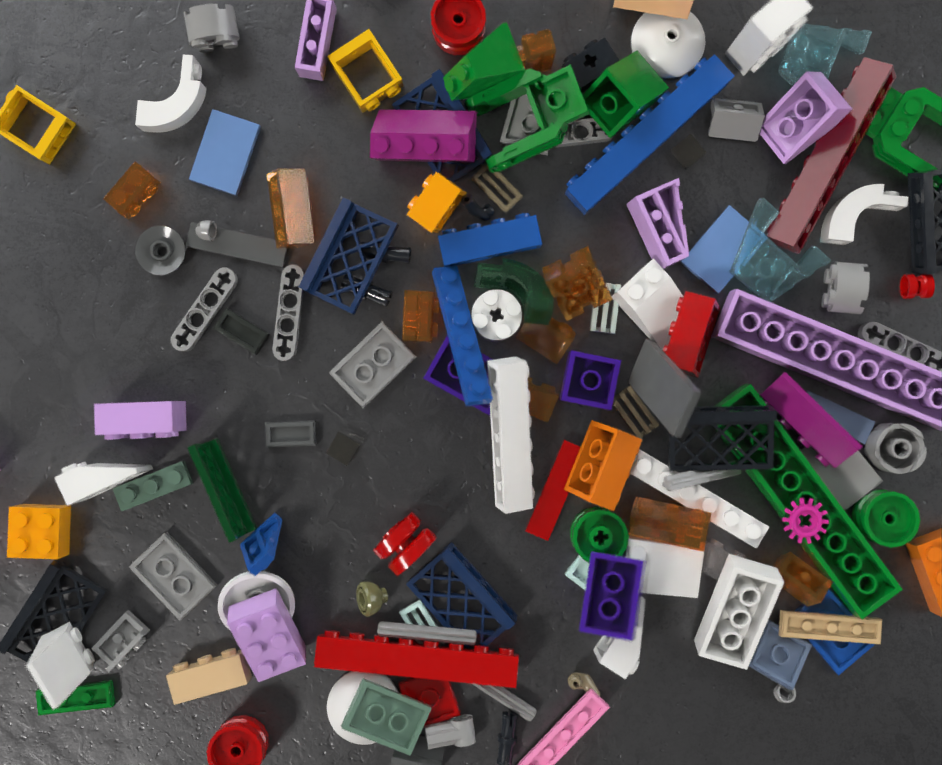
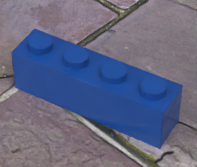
(490, 241)

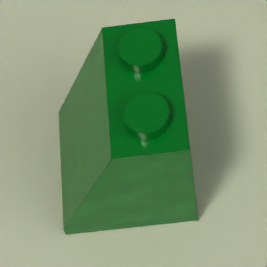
(485, 65)
(623, 93)

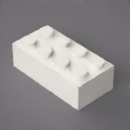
(767, 33)
(738, 611)

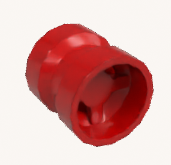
(917, 286)

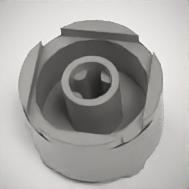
(211, 27)
(846, 287)
(908, 443)

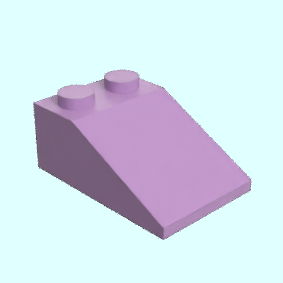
(803, 116)

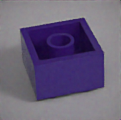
(590, 380)

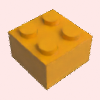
(435, 202)
(39, 531)

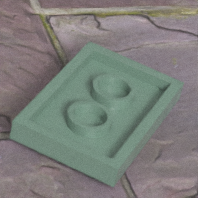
(386, 717)

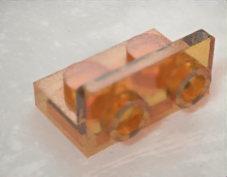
(132, 191)
(549, 339)

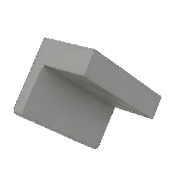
(736, 119)

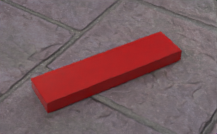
(553, 493)

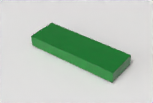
(84, 697)

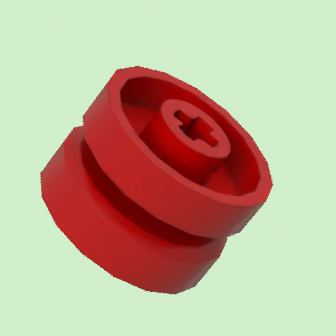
(458, 25)
(404, 543)
(239, 742)

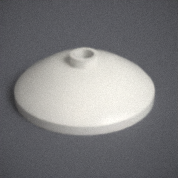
(669, 56)
(247, 585)
(342, 696)

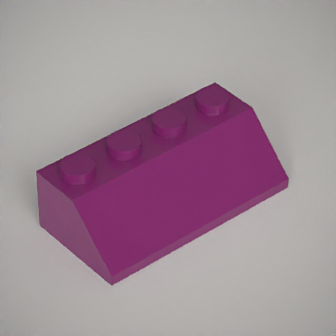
(424, 136)
(810, 422)

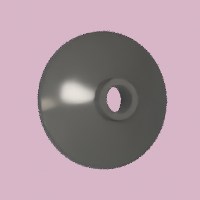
(149, 246)

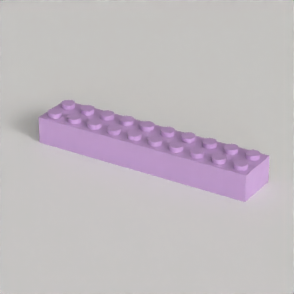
(831, 357)

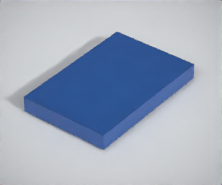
(837, 654)

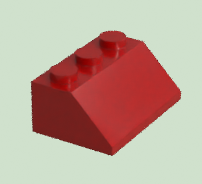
(692, 332)

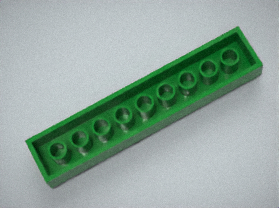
(842, 551)

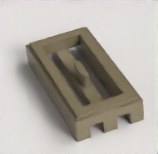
(511, 203)
(646, 429)

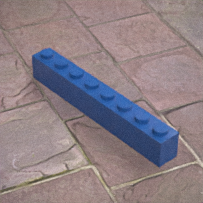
(649, 134)

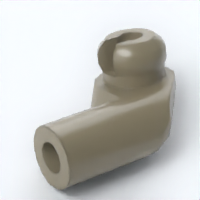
(582, 681)

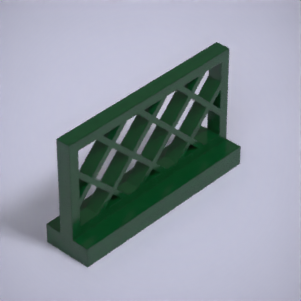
(222, 489)

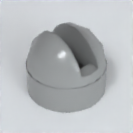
(206, 230)
(791, 694)

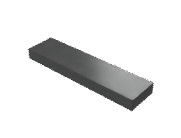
(239, 246)

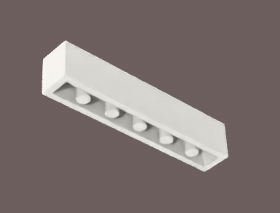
(511, 434)
(697, 497)

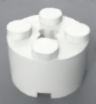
(490, 302)

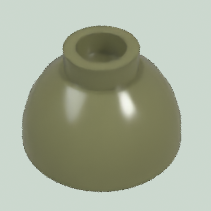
(370, 598)

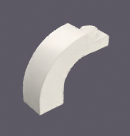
(178, 108)
(842, 216)

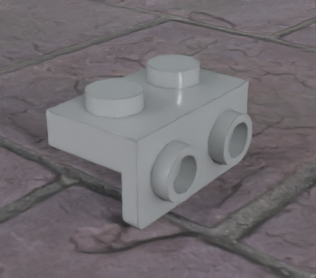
(120, 639)

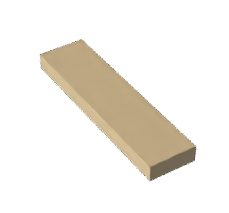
(830, 627)

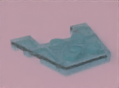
(816, 49)
(763, 265)

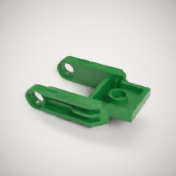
(554, 101)
(894, 124)

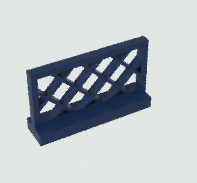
(482, 150)
(333, 242)
(478, 587)

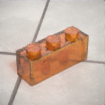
(291, 208)
(669, 523)

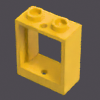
(353, 50)
(52, 138)

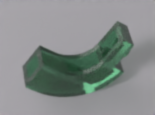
(521, 282)

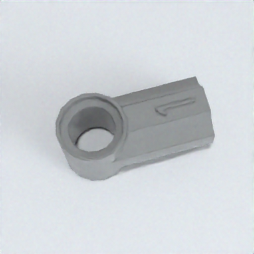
(456, 732)

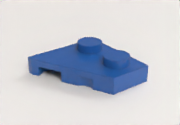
(261, 545)

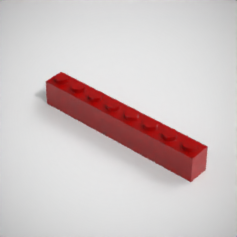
(417, 660)

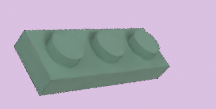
(152, 486)

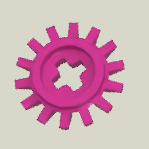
(815, 519)

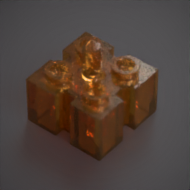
(577, 283)

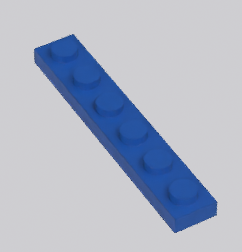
(462, 336)

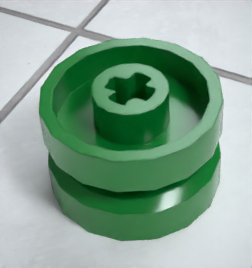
(886, 517)
(586, 526)

